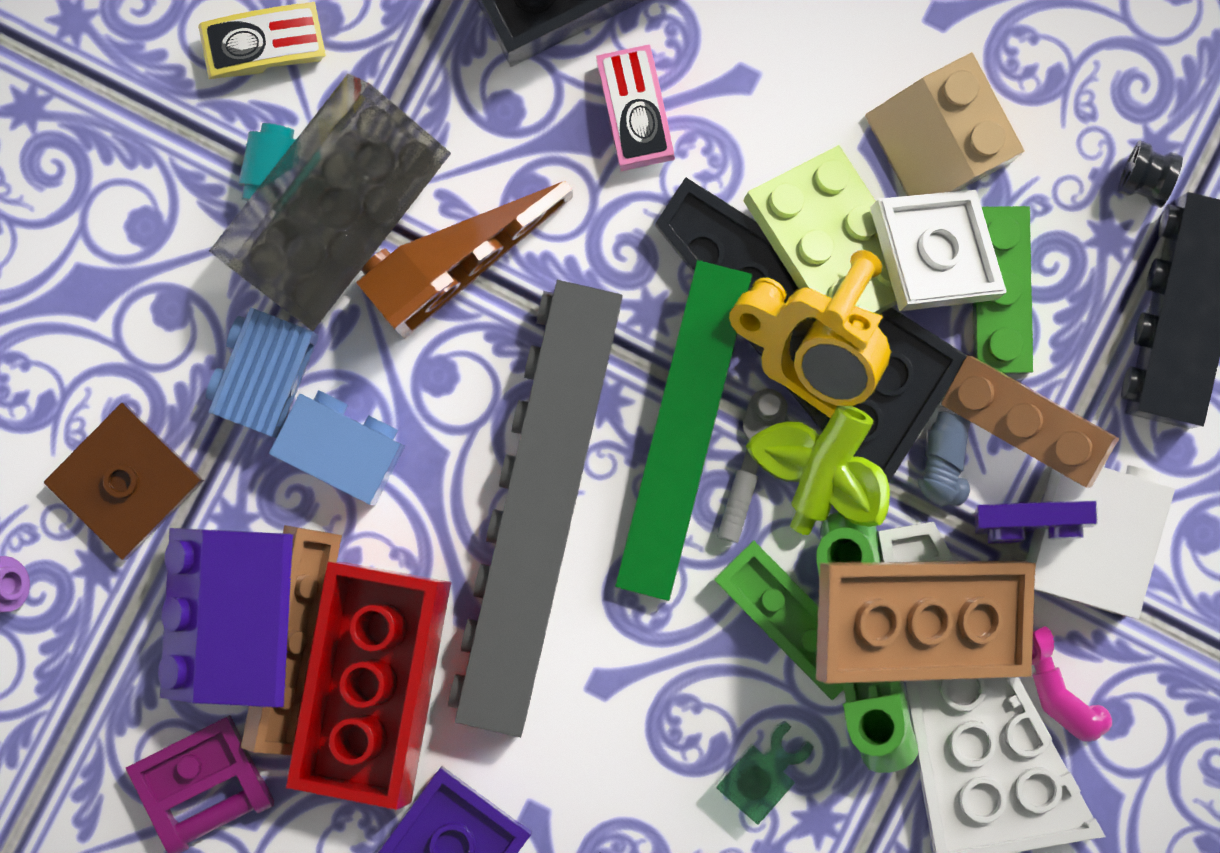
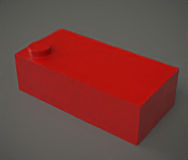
(368, 685)

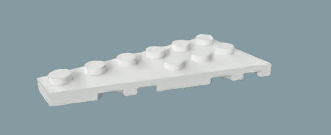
(984, 750)

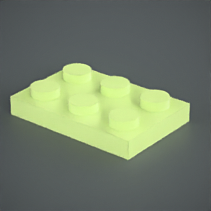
(817, 222)

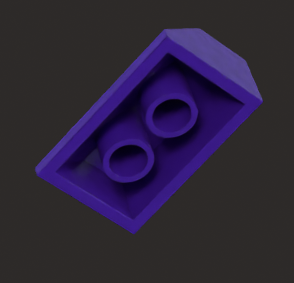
(226, 617)

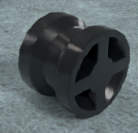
(1150, 174)

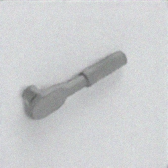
(764, 410)

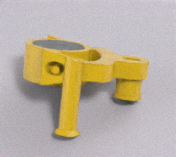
(841, 351)

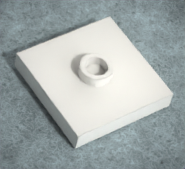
(937, 250)

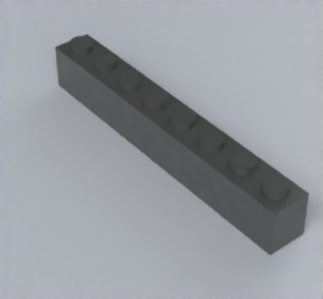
(538, 508)

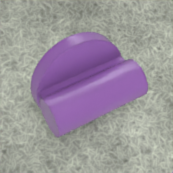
(13, 584)

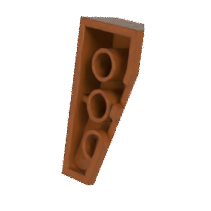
(437, 267)

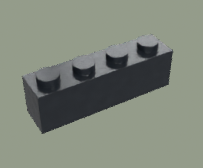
(1183, 320)

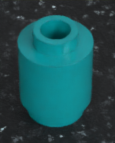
(262, 154)

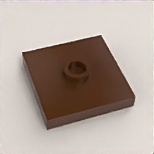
(123, 481)

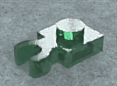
(759, 779)

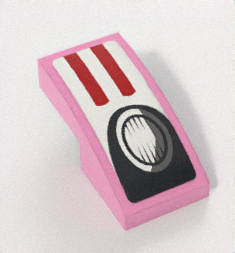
(635, 107)

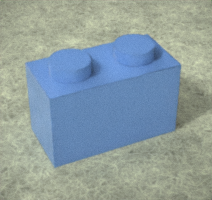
(337, 448)

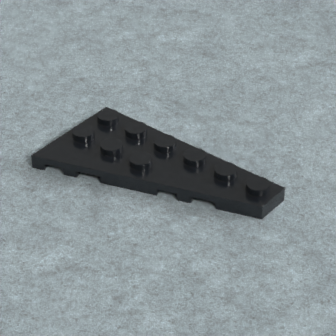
(919, 362)

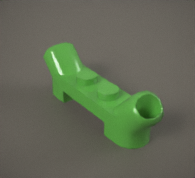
(873, 711)

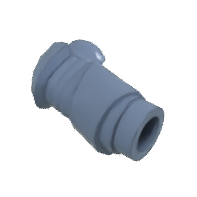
(945, 461)

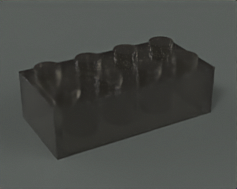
(330, 201)

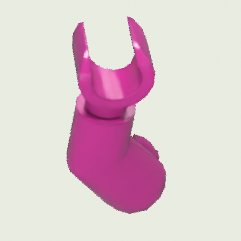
(1078, 718)

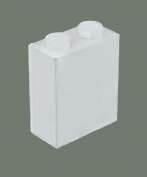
(1118, 554)

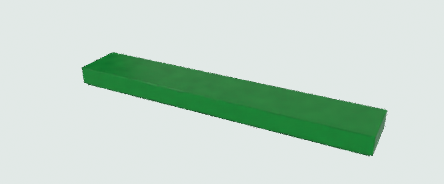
(682, 432)

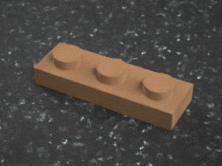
(1029, 421)

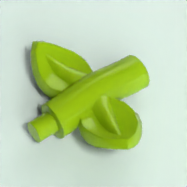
(825, 469)

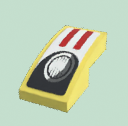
(261, 39)

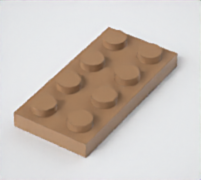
(925, 620)

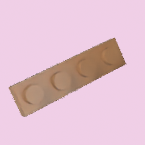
(274, 728)

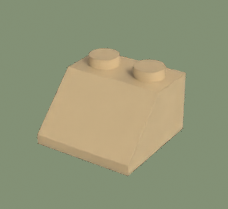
(945, 130)

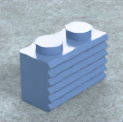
(261, 372)

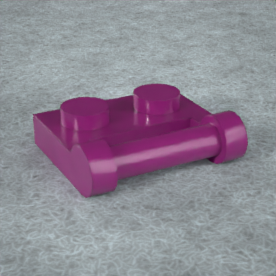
(190, 769)

